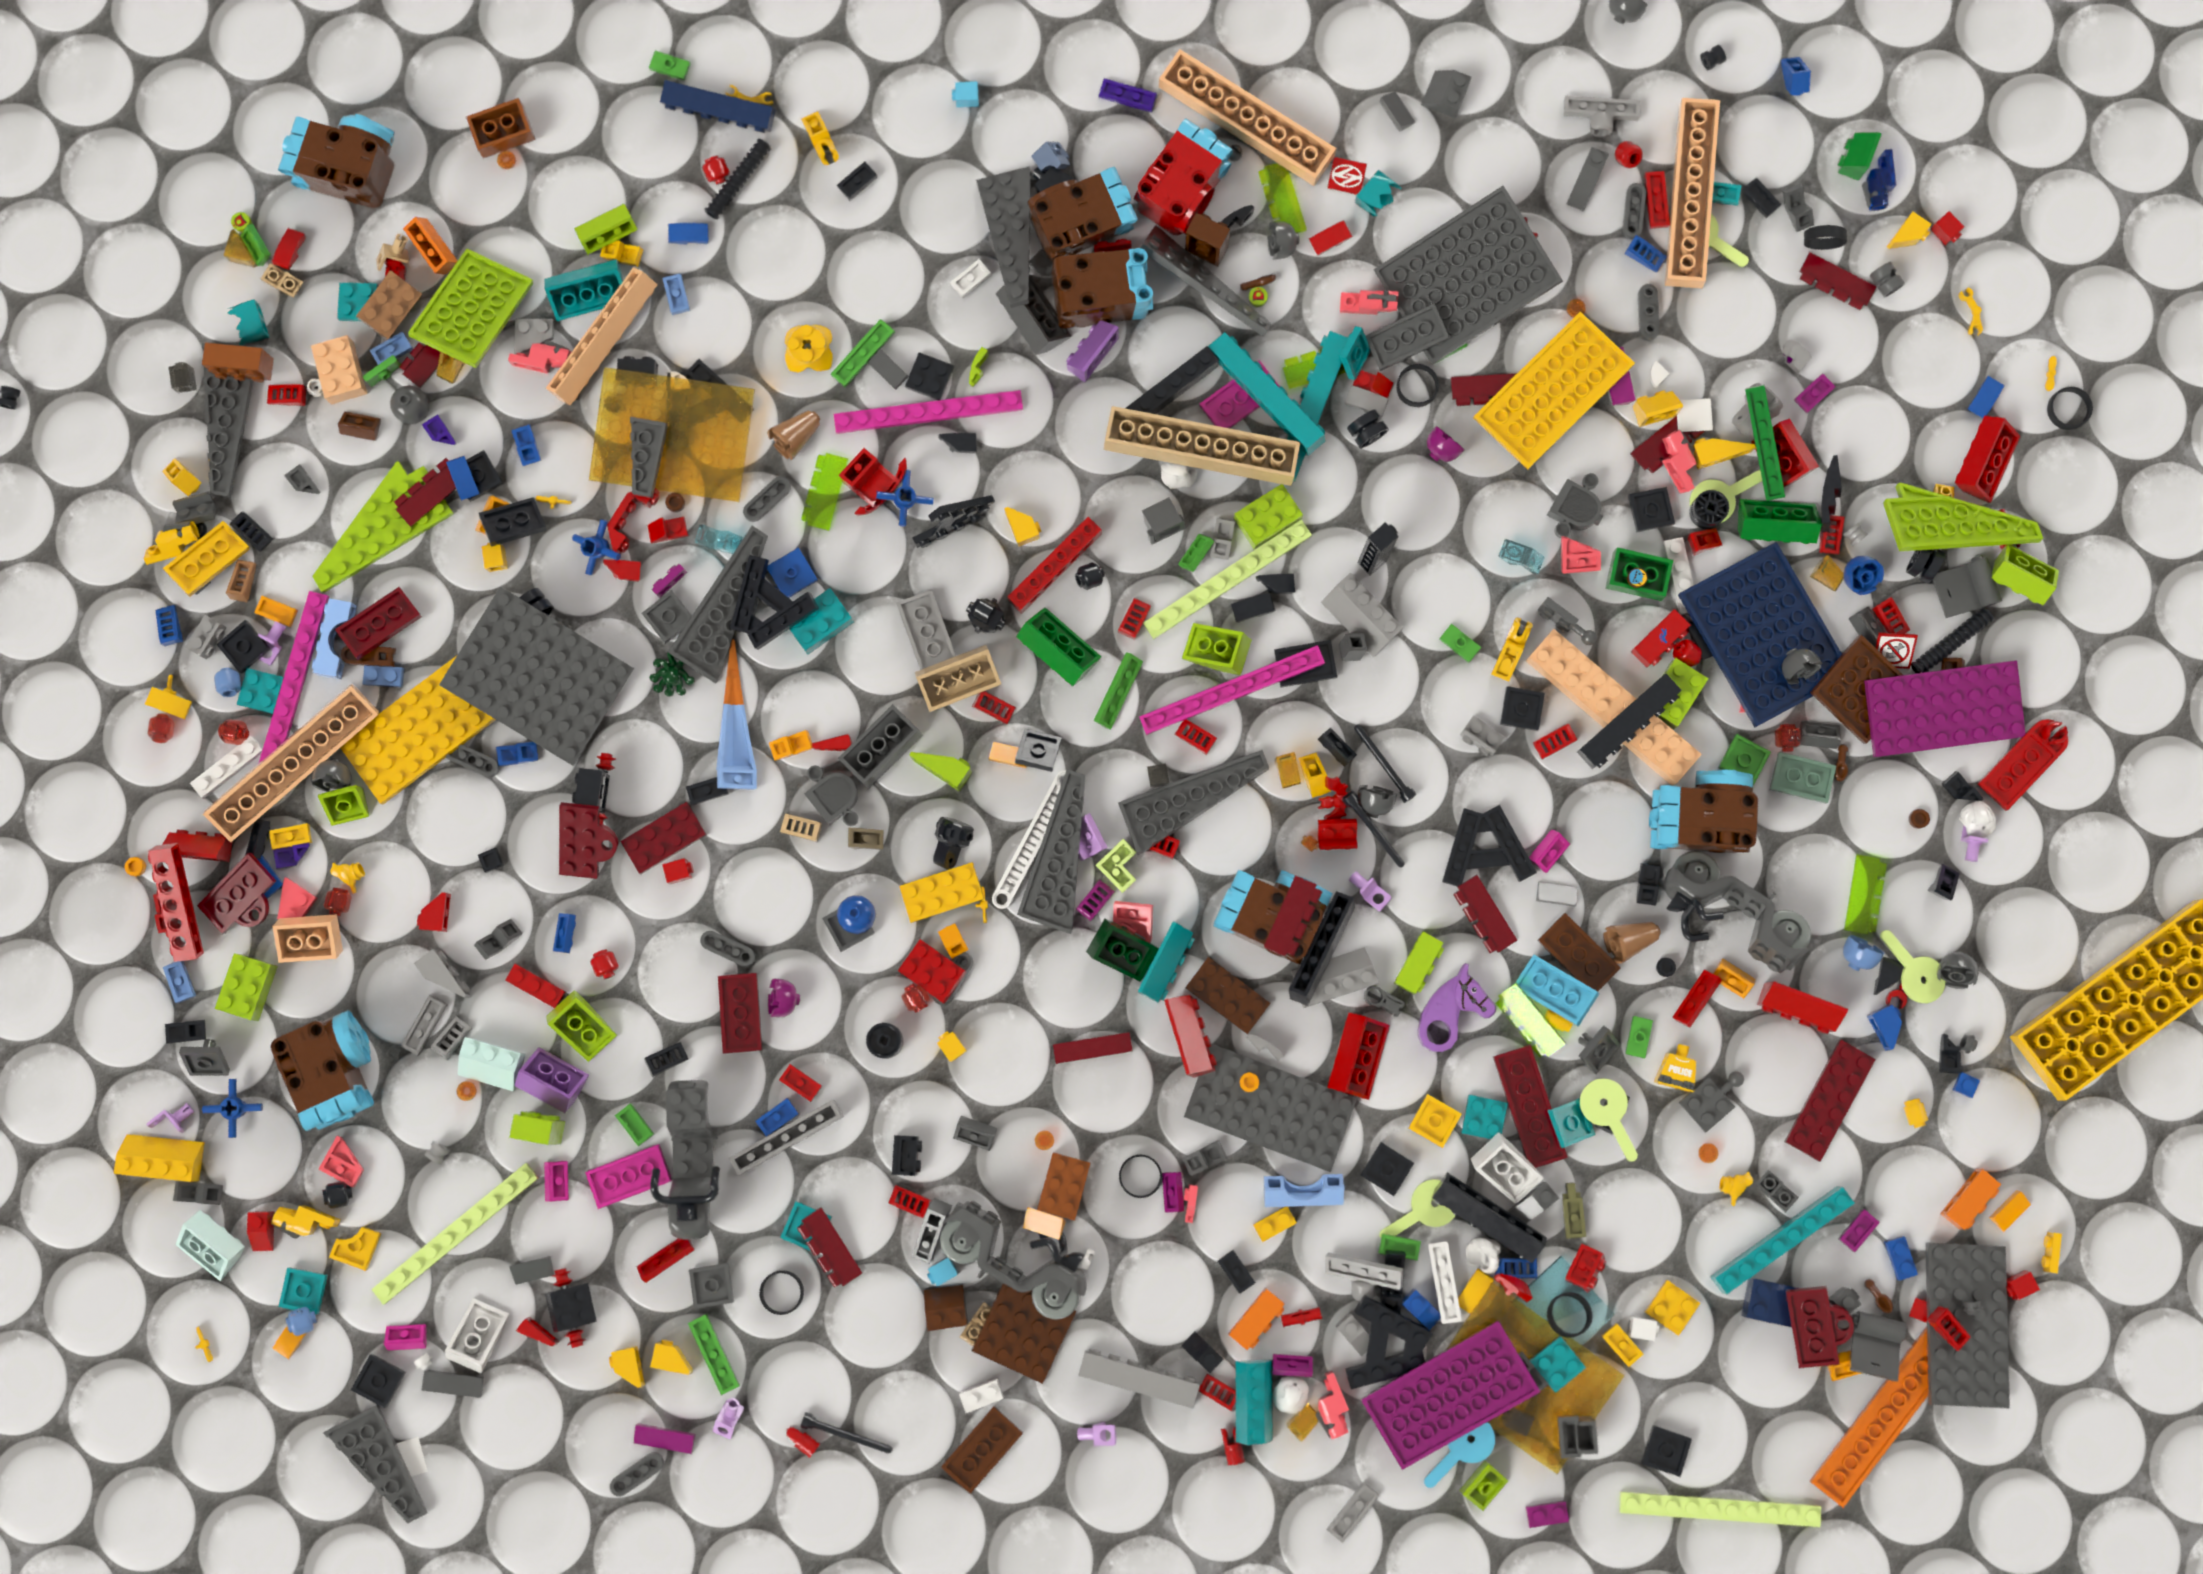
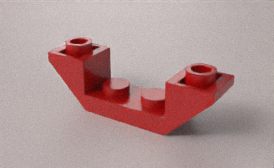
(628, 505)

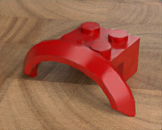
(867, 476)

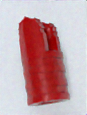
(802, 1441)
(1233, 1450)

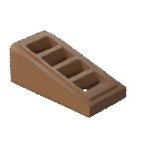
(233, 590)

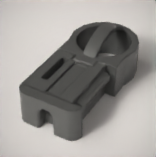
(1386, 1001)

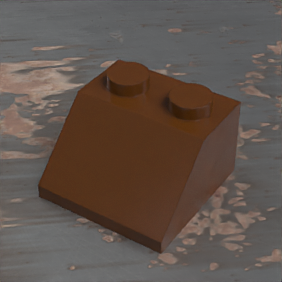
(945, 1307)

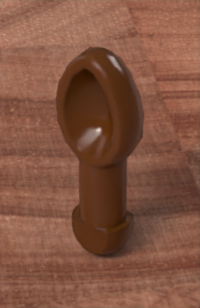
(1258, 282)
(1841, 767)
(1882, 1301)

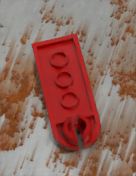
(2024, 763)

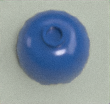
(1863, 574)
(856, 914)

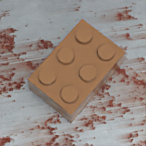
(389, 305)

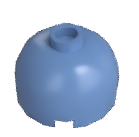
(1861, 954)

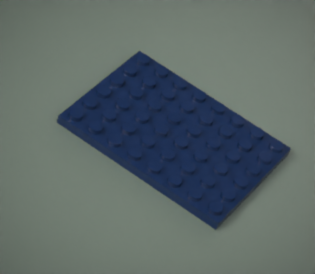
(1751, 622)

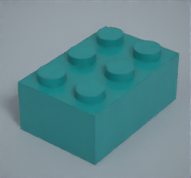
(823, 624)

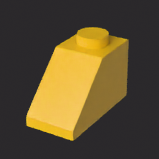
(1911, 232)
(181, 477)
(1023, 526)
(1314, 774)
(670, 1358)
(628, 1365)

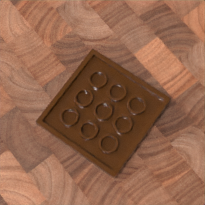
(1843, 685)
(1020, 1335)

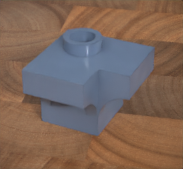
(1051, 155)

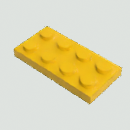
(206, 558)
(941, 892)

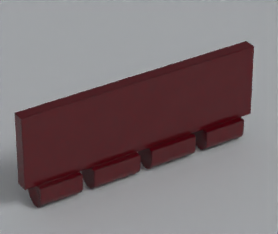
(1841, 281)
(423, 365)
(1478, 388)
(1653, 449)
(426, 497)
(1289, 918)
(1489, 918)
(833, 1250)

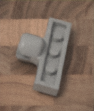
(1601, 112)
(1363, 1274)

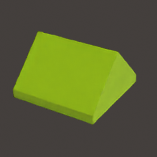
(344, 804)
(1483, 1485)

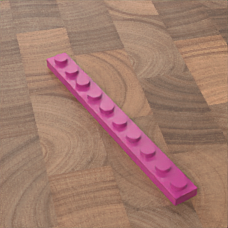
(928, 412)
(295, 672)
(1231, 690)

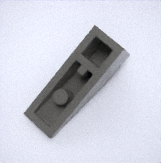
(1587, 178)
(1534, 1203)
(931, 1230)

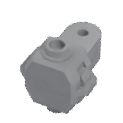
(1742, 418)

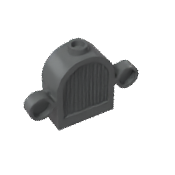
(1576, 506)
(833, 796)

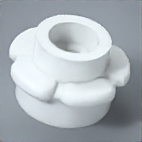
(311, 387)
(423, 1362)

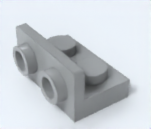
(206, 637)
(1482, 736)

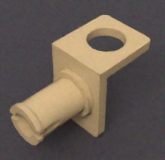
(393, 251)

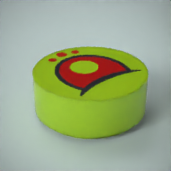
(240, 221)
(1258, 296)

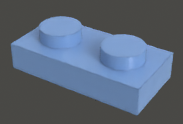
(676, 294)
(394, 346)
(383, 676)
(179, 981)

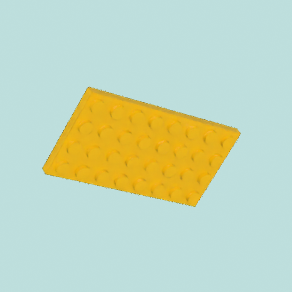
(1554, 390)
(413, 736)

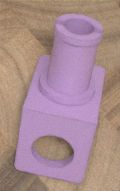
(271, 640)
(1973, 845)
(1369, 889)
(176, 1118)
(728, 1417)
(1098, 1434)

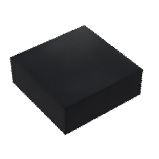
(490, 860)

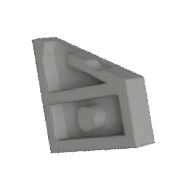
(531, 332)

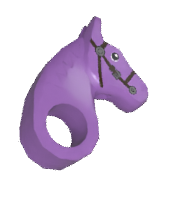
(1455, 995)

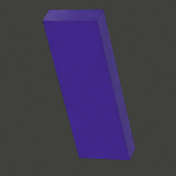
(1127, 95)

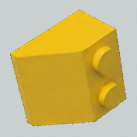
(1656, 408)

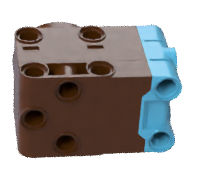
(1081, 213)
(1101, 287)

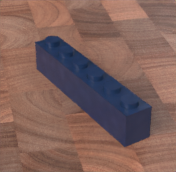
(717, 105)

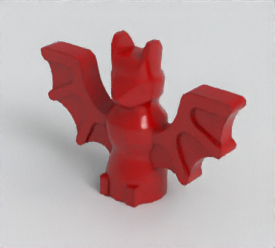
(1334, 801)

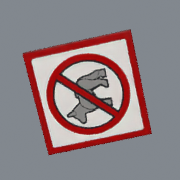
(1897, 648)

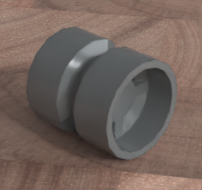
(1887, 279)

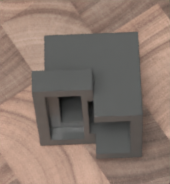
(1162, 520)
(1577, 1436)

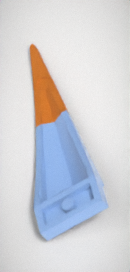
(735, 756)

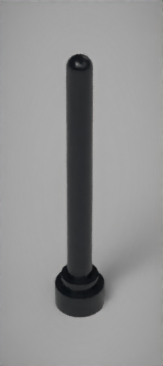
(1405, 792)
(1351, 800)
(811, 1422)

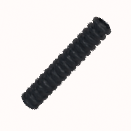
(737, 179)
(1953, 641)

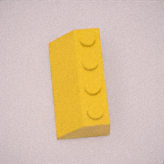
(159, 1158)

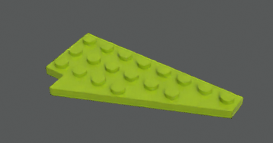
(1937, 521)
(377, 529)

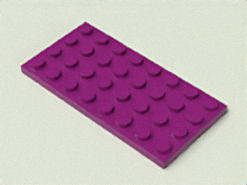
(1945, 708)
(1450, 1395)

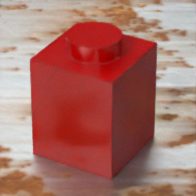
(1947, 228)
(678, 871)
(2021, 1285)

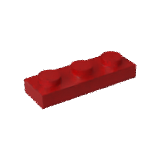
(1657, 199)
(535, 986)
(1697, 998)
(664, 1259)

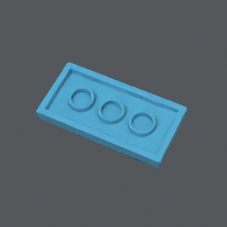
(1556, 990)

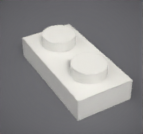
(970, 278)

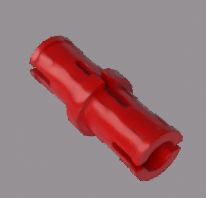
(1301, 1317)

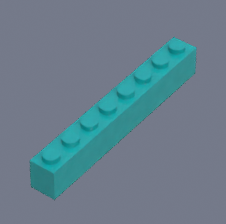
(1321, 382)
(1267, 394)
(1782, 1239)

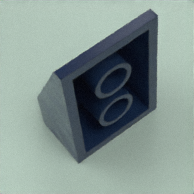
(1767, 1302)

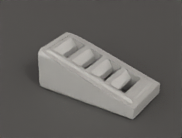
(456, 1041)

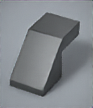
(1797, 210)
(498, 940)
(197, 1192)

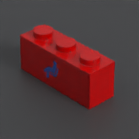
(1661, 639)

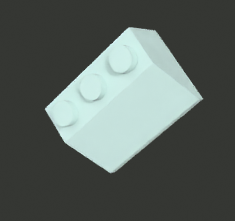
(489, 1063)
(209, 1244)

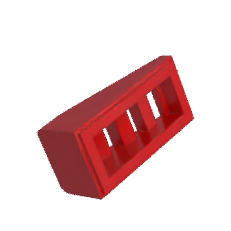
(299, 401)
(1838, 535)
(1893, 608)
(1127, 632)
(976, 704)
(1572, 738)
(1212, 739)
(838, 743)
(1171, 854)
(926, 1201)
(1940, 1318)
(532, 1329)
(1202, 1389)

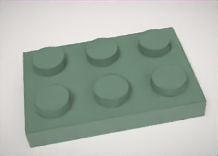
(1802, 777)

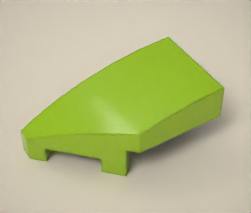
(975, 372)

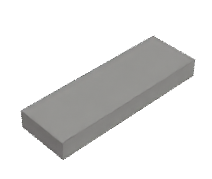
(424, 1025)
(1353, 1512)

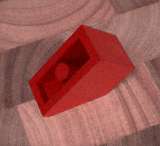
(435, 914)
(261, 1230)

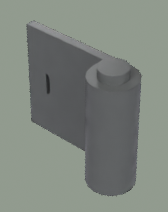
(1967, 587)
(1876, 1342)

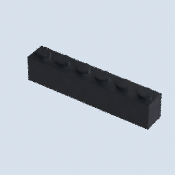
(1176, 382)
(1378, 548)
(1629, 721)
(1321, 948)
(1489, 1217)

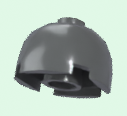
(1627, 10)
(1282, 240)
(409, 404)
(1800, 664)
(331, 775)
(1376, 800)
(1958, 970)

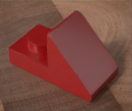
(1375, 383)
(666, 530)
(1704, 541)

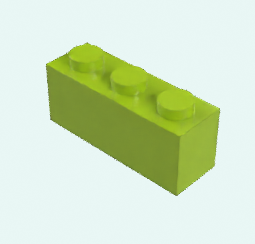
(605, 229)
(1419, 963)

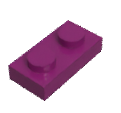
(1814, 393)
(673, 575)
(1173, 1192)
(1858, 1230)
(1292, 1365)
(1547, 1514)

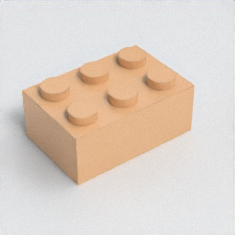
(339, 369)
(307, 938)

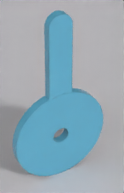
(1465, 1451)

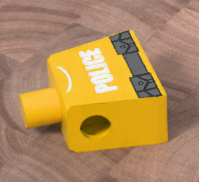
(1677, 1070)

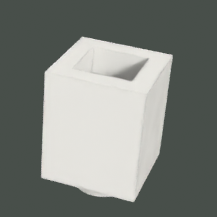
(1643, 1328)

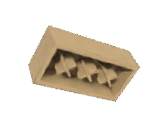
(957, 678)

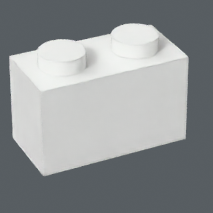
(981, 1395)

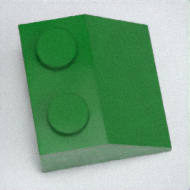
(1858, 154)

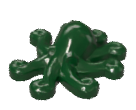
(671, 675)

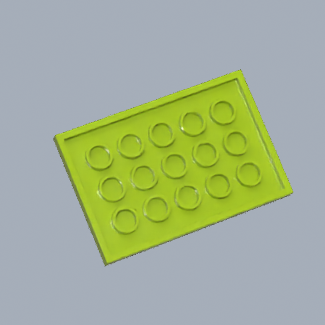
(470, 308)

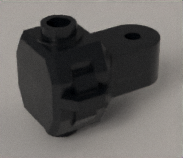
(986, 615)
(951, 837)

